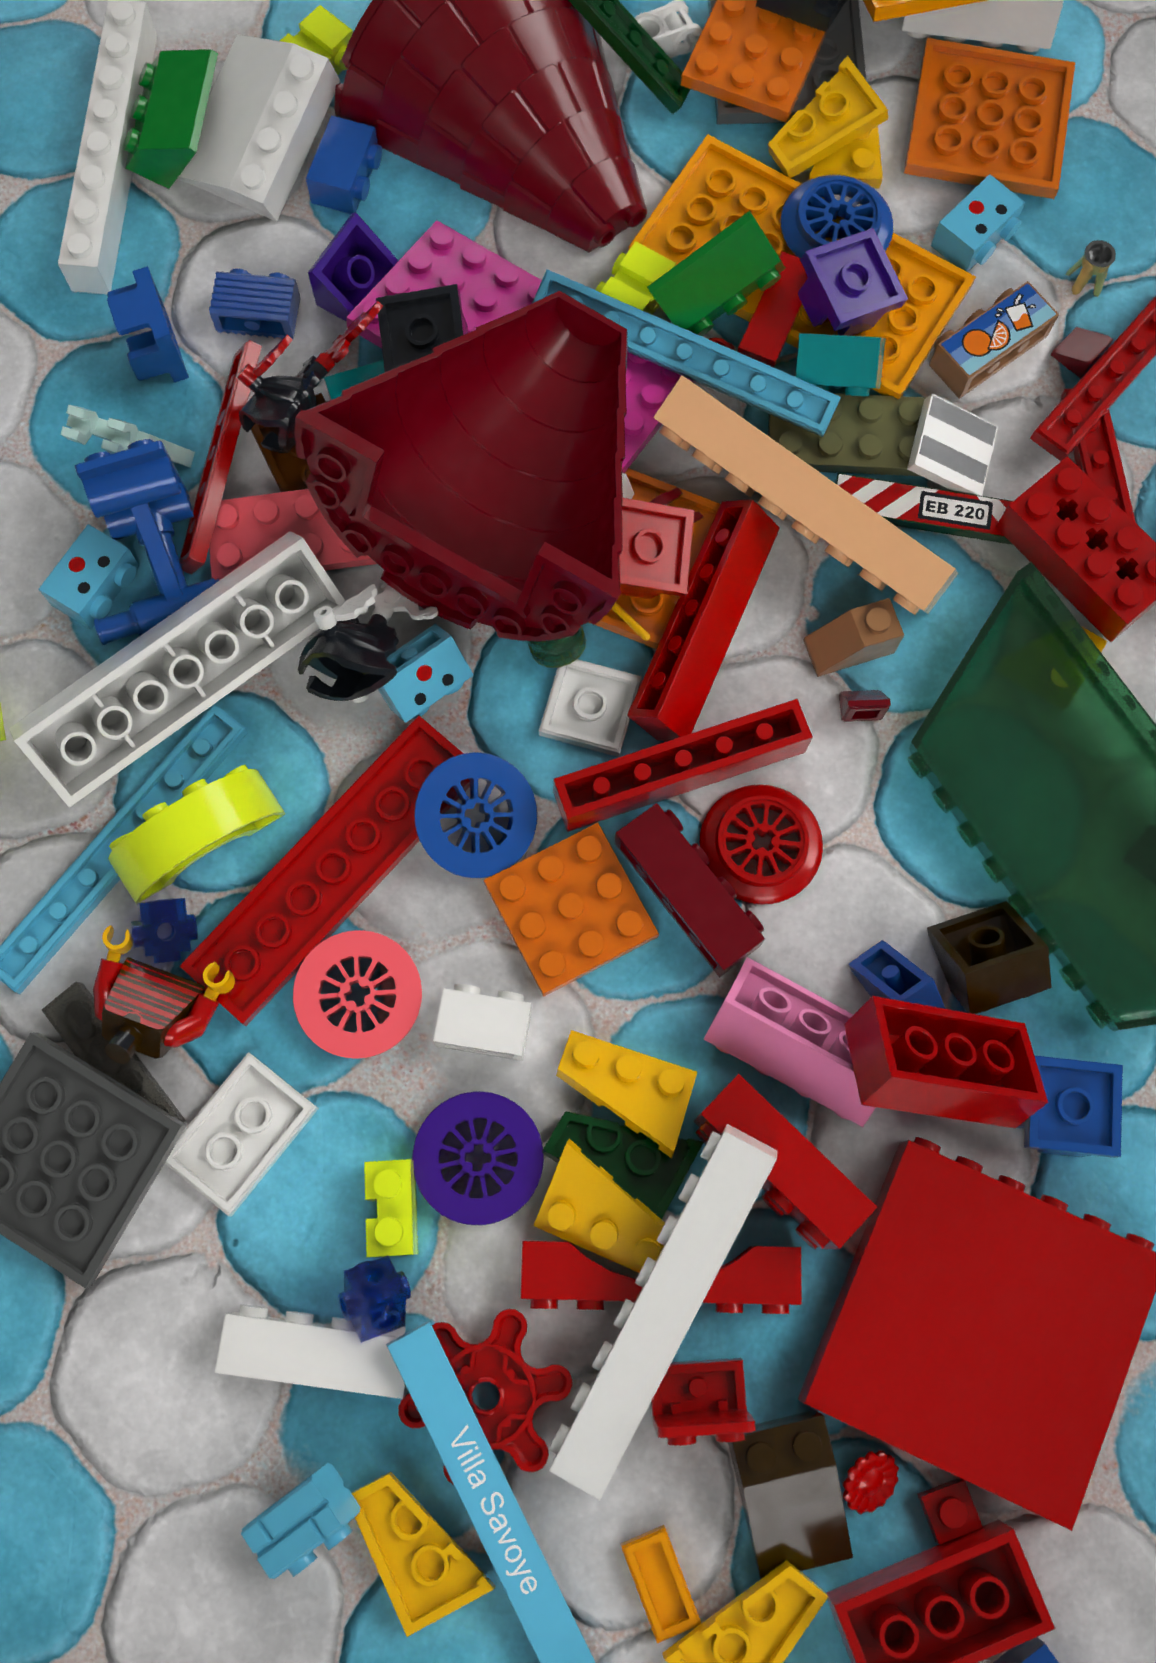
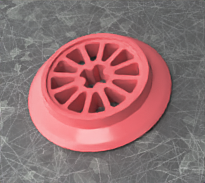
(315, 972)

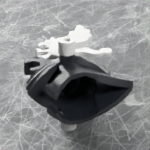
(354, 650)

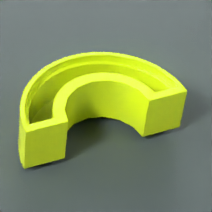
(191, 828)

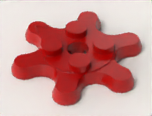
(520, 1388)

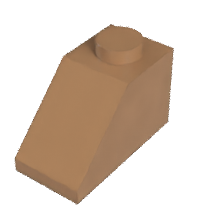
(855, 638)

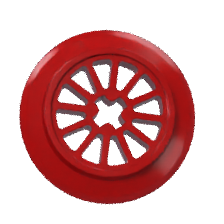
(760, 888)

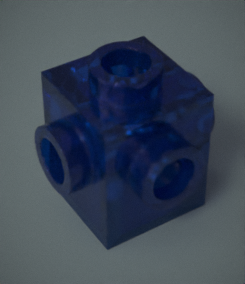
(154, 914)
(374, 1298)

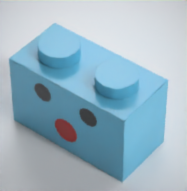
(978, 224)
(90, 577)
(426, 672)

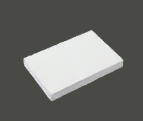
(240, 1134)

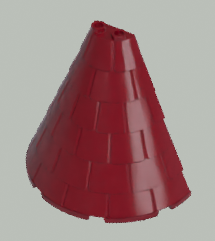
(501, 103)
(487, 471)

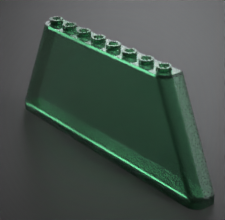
(1056, 791)

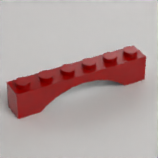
(755, 1276)

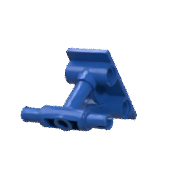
(142, 496)

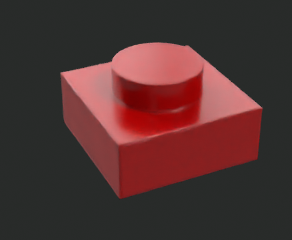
(950, 1511)

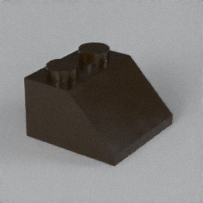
(991, 957)

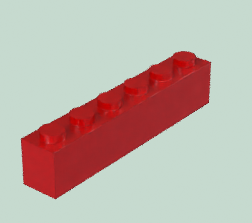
(704, 621)
(681, 765)

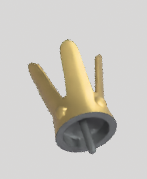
(1095, 261)

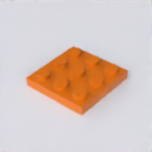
(752, 58)
(571, 909)

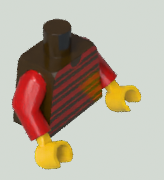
(149, 1007)

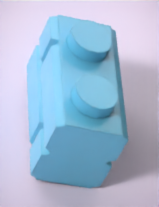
(301, 1521)

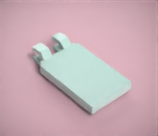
(117, 434)

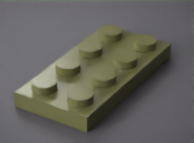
(862, 438)

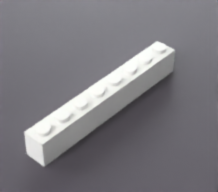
(100, 177)
(663, 1310)

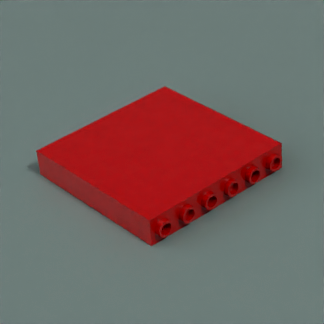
(985, 1330)

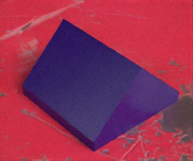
(349, 268)

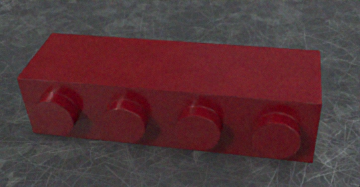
(689, 889)

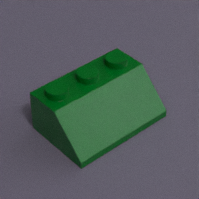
(169, 114)
(718, 276)

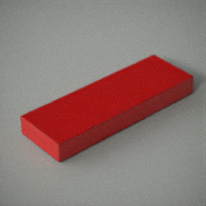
(775, 314)

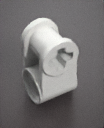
(670, 28)

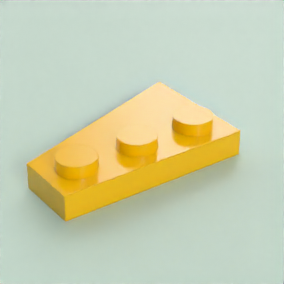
(757, 1624)

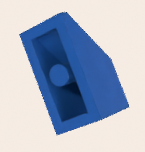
(893, 976)

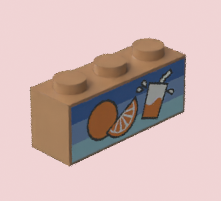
(992, 338)

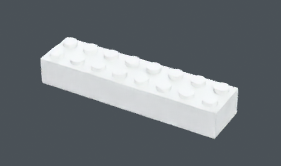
(177, 669)

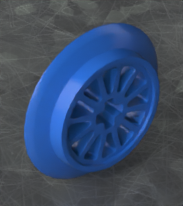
(808, 213)
(521, 815)

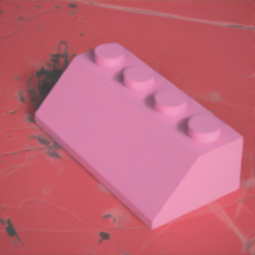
(789, 1037)

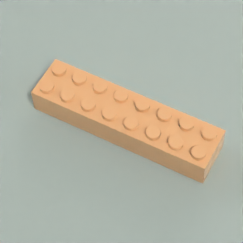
(797, 489)

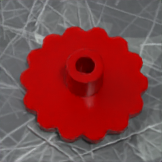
(870, 1482)

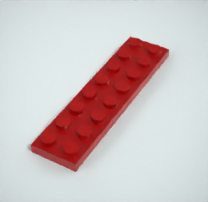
(323, 875)

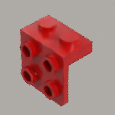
(702, 1401)

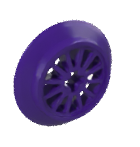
(430, 1143)

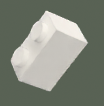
(483, 1022)

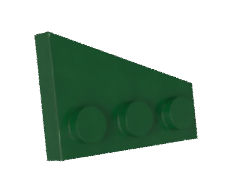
(627, 1157)

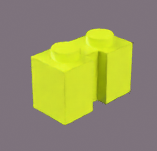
(323, 35)
(633, 275)
(394, 1189)

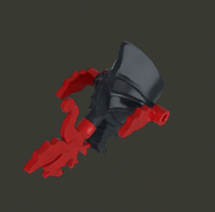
(281, 398)

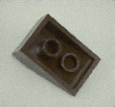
(791, 1493)

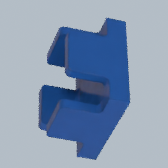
(140, 308)
(1081, 1109)

